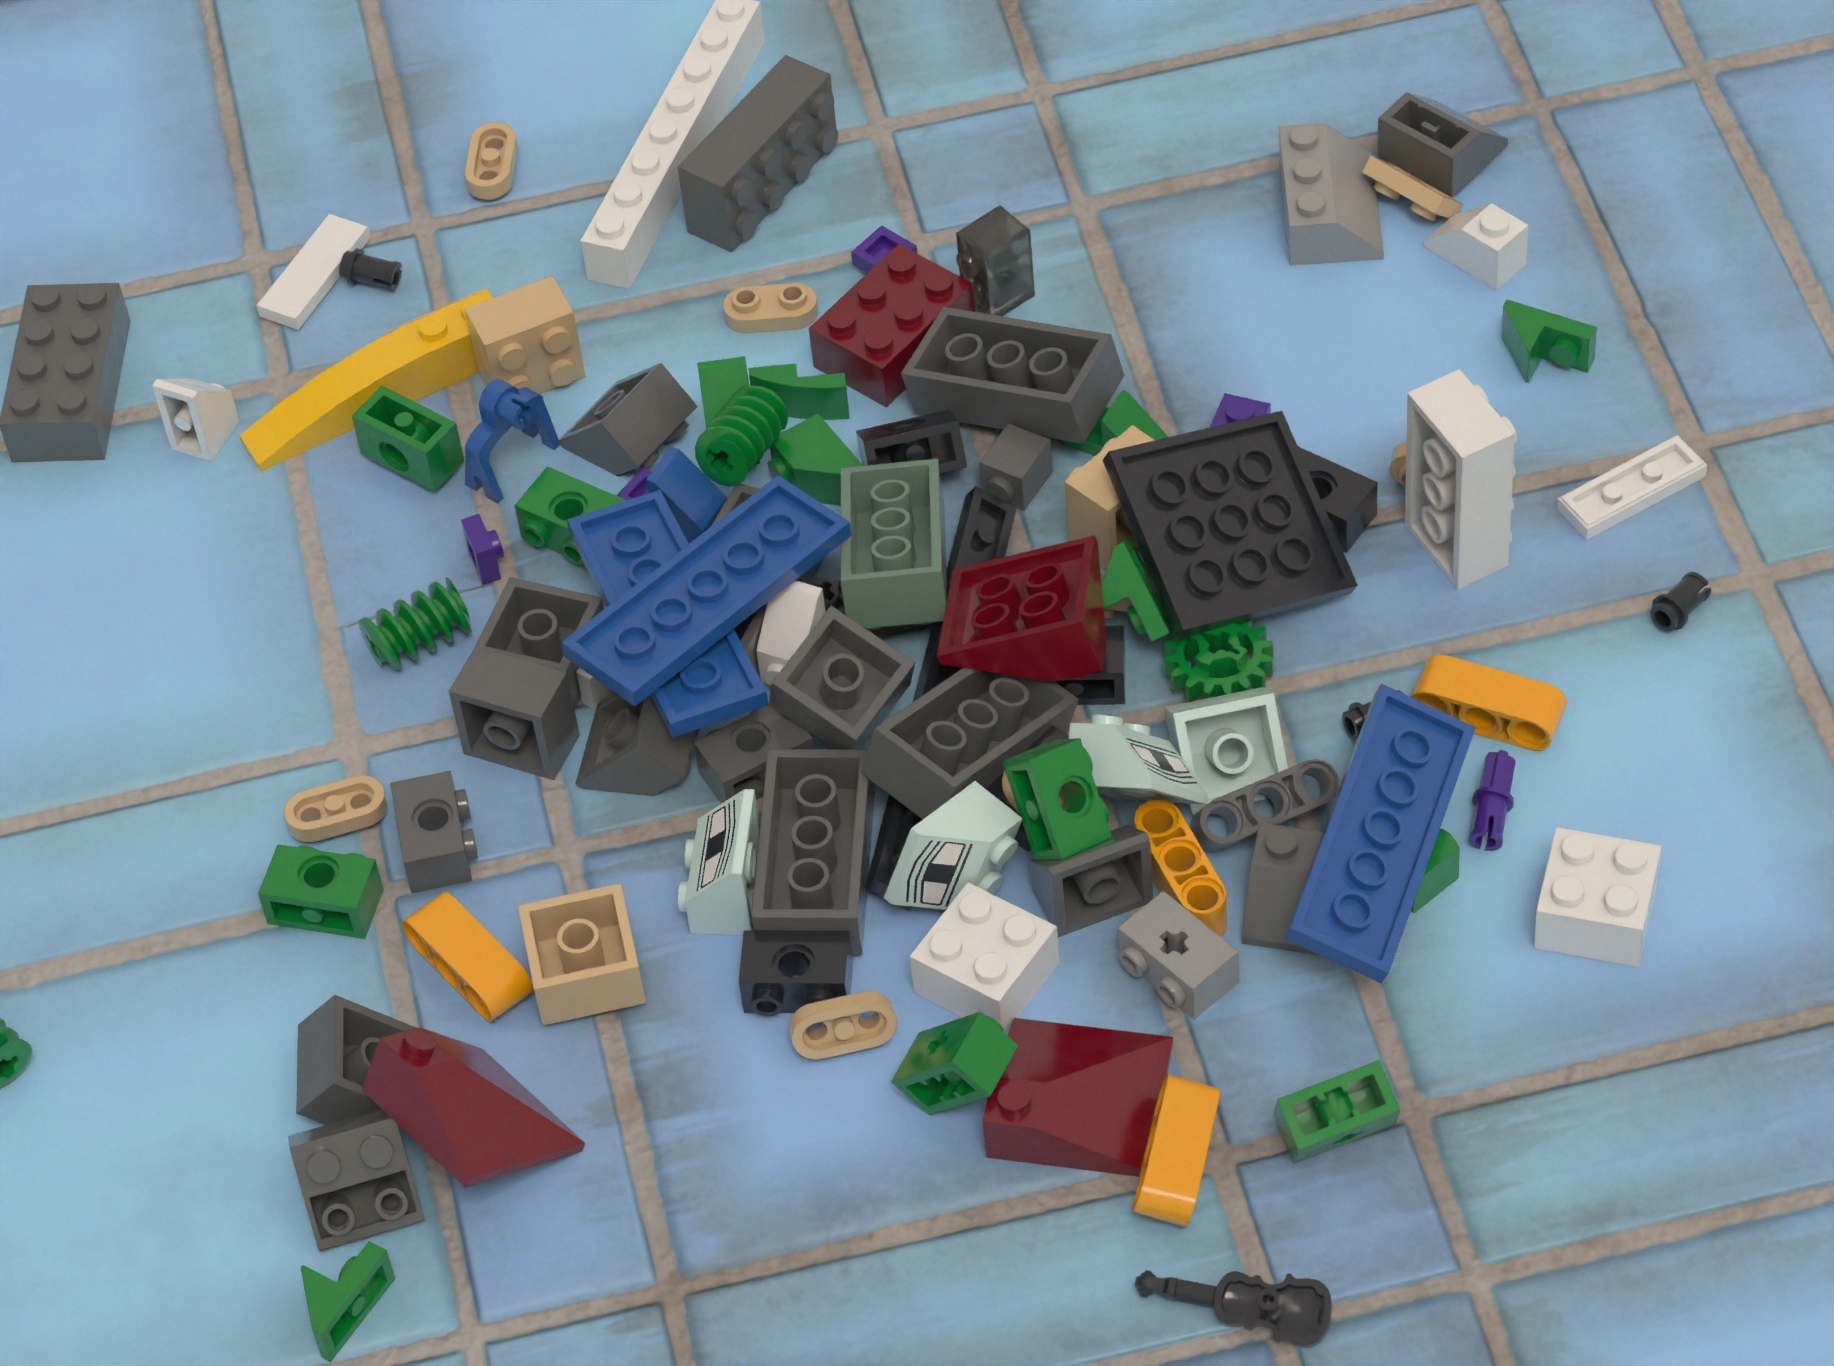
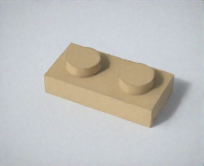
(1395, 182)

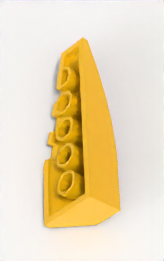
(406, 359)

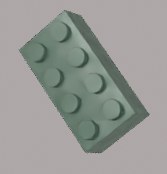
(896, 544)

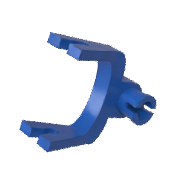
(500, 409)

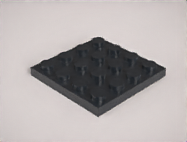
(1229, 523)

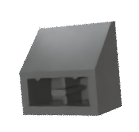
(1436, 142)
(355, 1178)

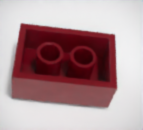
(883, 322)

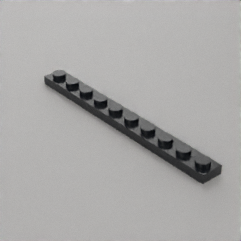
(980, 537)

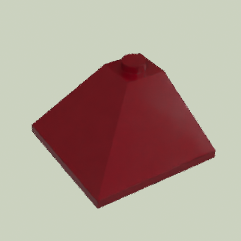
(1028, 614)
(1076, 1097)
(464, 1107)

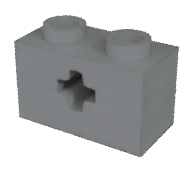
(1178, 955)

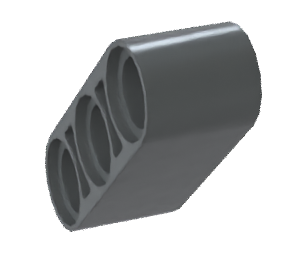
(1284, 792)

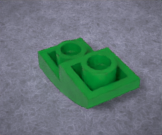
(805, 395)

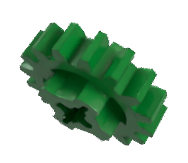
(1219, 660)

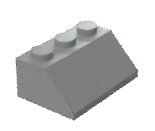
(1327, 197)

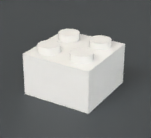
(1597, 897)
(984, 957)

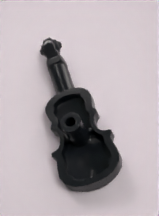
(1294, 1309)

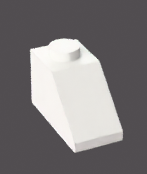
(1483, 244)
(196, 415)
(786, 625)

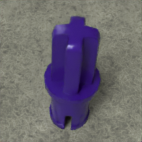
(1493, 800)

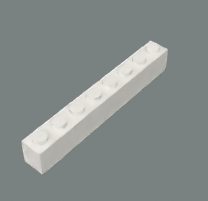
(684, 116)

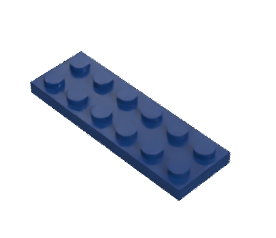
(619, 551)
(706, 590)
(1380, 833)

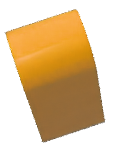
(1493, 701)
(1176, 851)
(467, 956)
(1176, 1150)

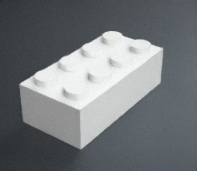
(1459, 478)

